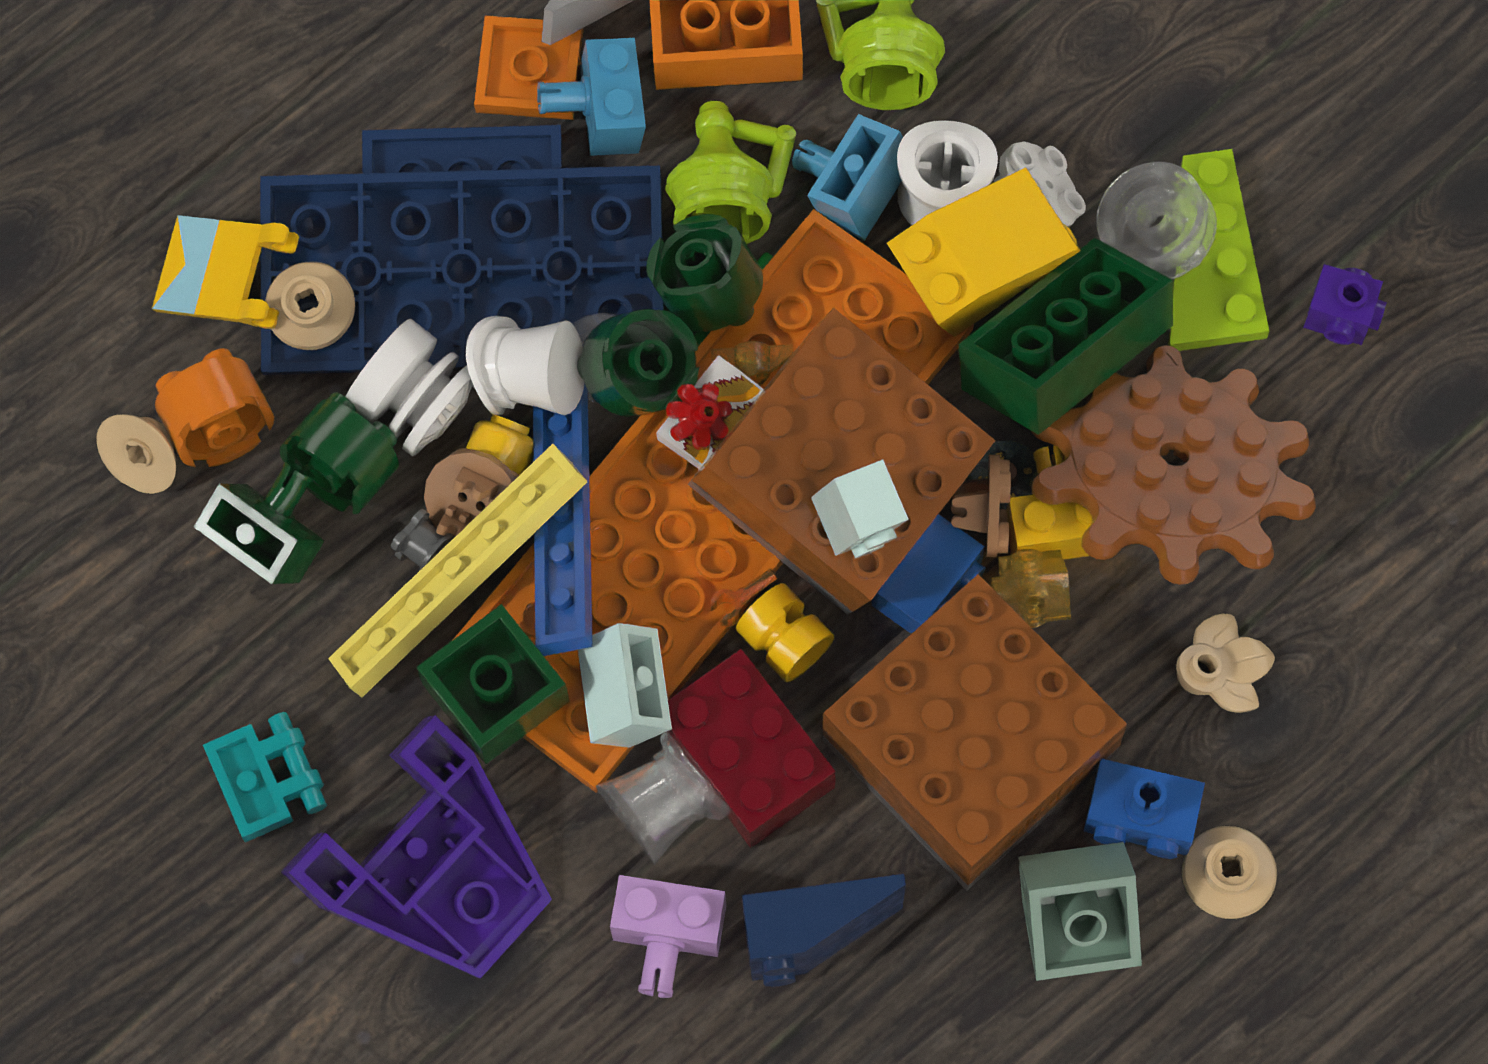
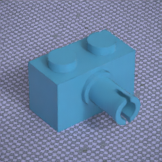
(606, 95)
(855, 178)

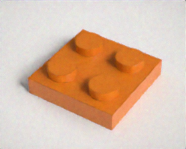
(514, 63)

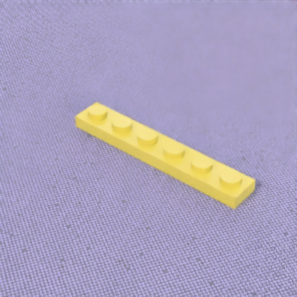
(457, 570)

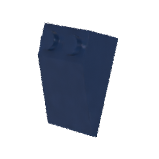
(806, 925)

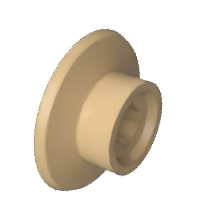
(319, 325)
(137, 452)
(1235, 895)

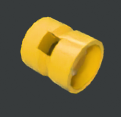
(781, 628)

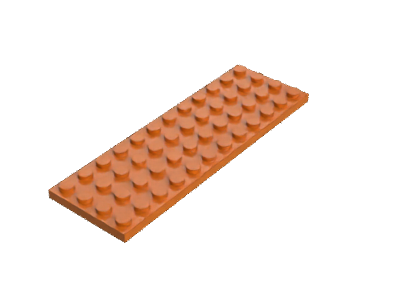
(661, 543)

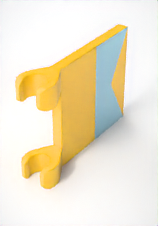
(214, 267)

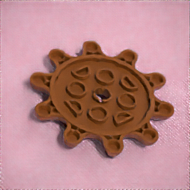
(1182, 510)

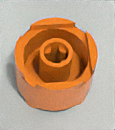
(213, 409)

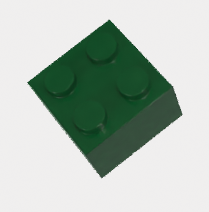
(493, 684)

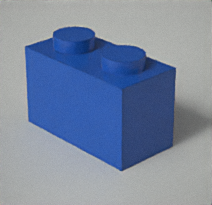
(930, 575)

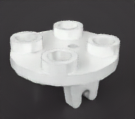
(1049, 171)

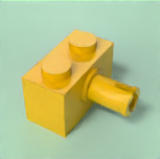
(1045, 525)

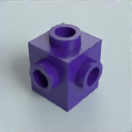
(1345, 305)

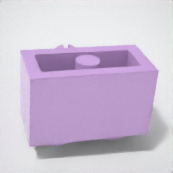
(667, 921)

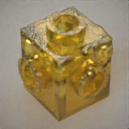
(1034, 585)

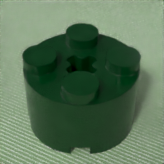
(706, 273)
(638, 361)
(343, 453)

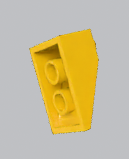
(983, 250)

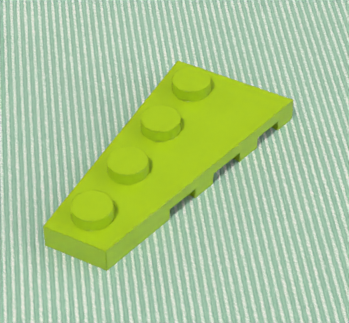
(1222, 295)

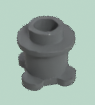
(419, 540)

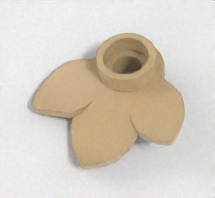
(1231, 661)

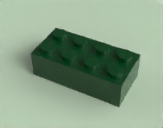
(1066, 335)

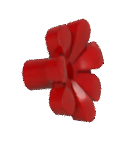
(693, 419)

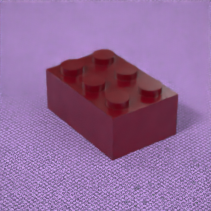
(749, 747)

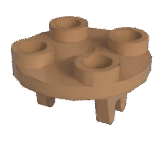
(465, 471)
(979, 504)

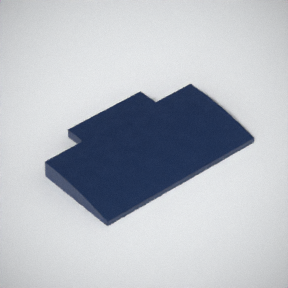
(460, 233)

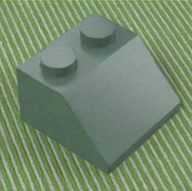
(1081, 910)

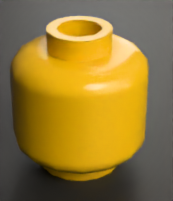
(505, 441)

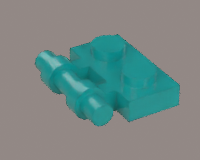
(248, 780)

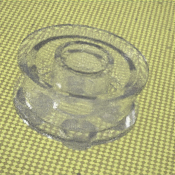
(1137, 201)

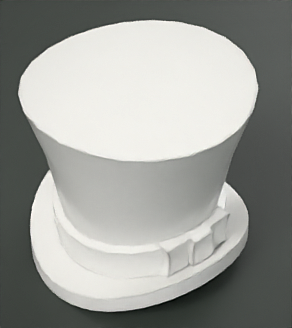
(941, 165)
(525, 365)

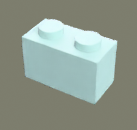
(860, 510)
(624, 686)

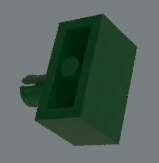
(262, 528)

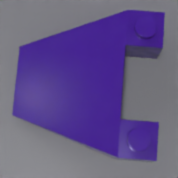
(446, 874)

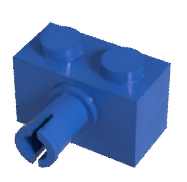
(1144, 808)

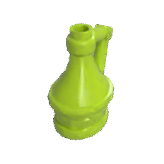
(886, 55)
(725, 179)

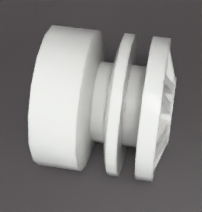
(411, 387)

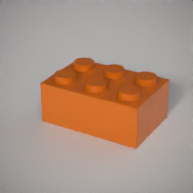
(725, 42)

